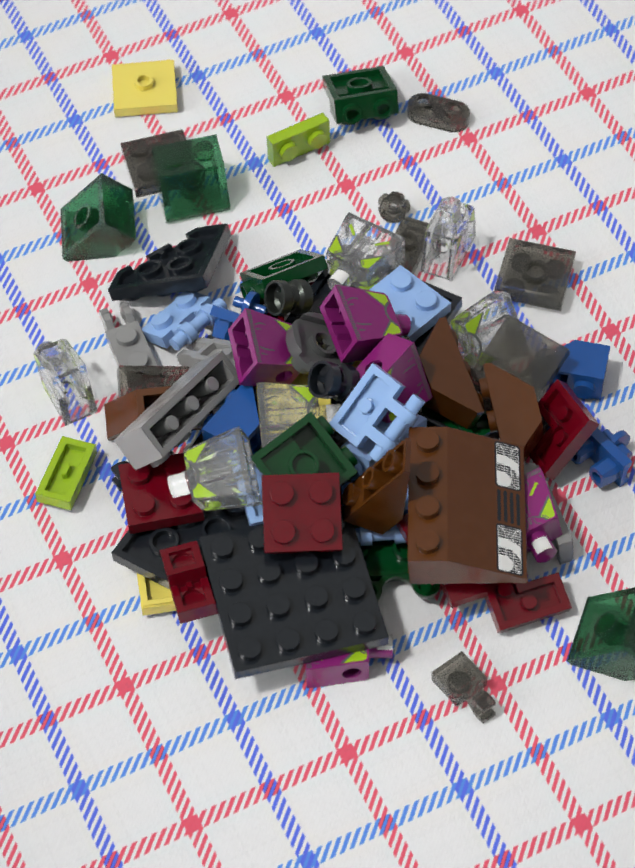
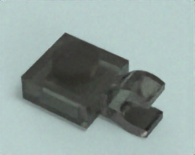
(465, 682)

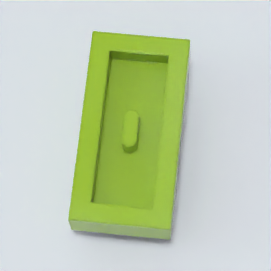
(298, 139)
(66, 473)

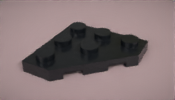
(175, 268)

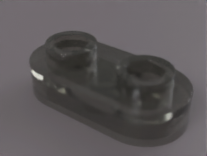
(438, 112)

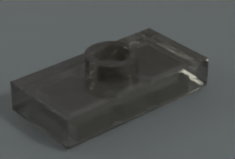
(414, 233)
(143, 377)

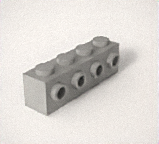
(178, 411)

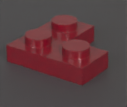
(569, 429)
(526, 603)

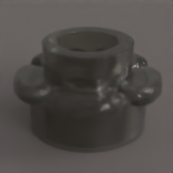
(393, 213)

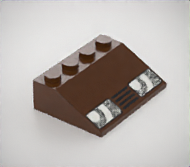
(465, 508)

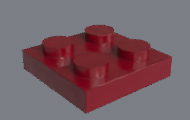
(149, 499)
(301, 513)

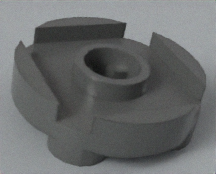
(303, 339)

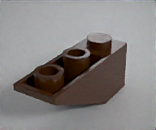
(379, 494)

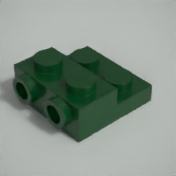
(361, 95)
(295, 265)
(306, 450)

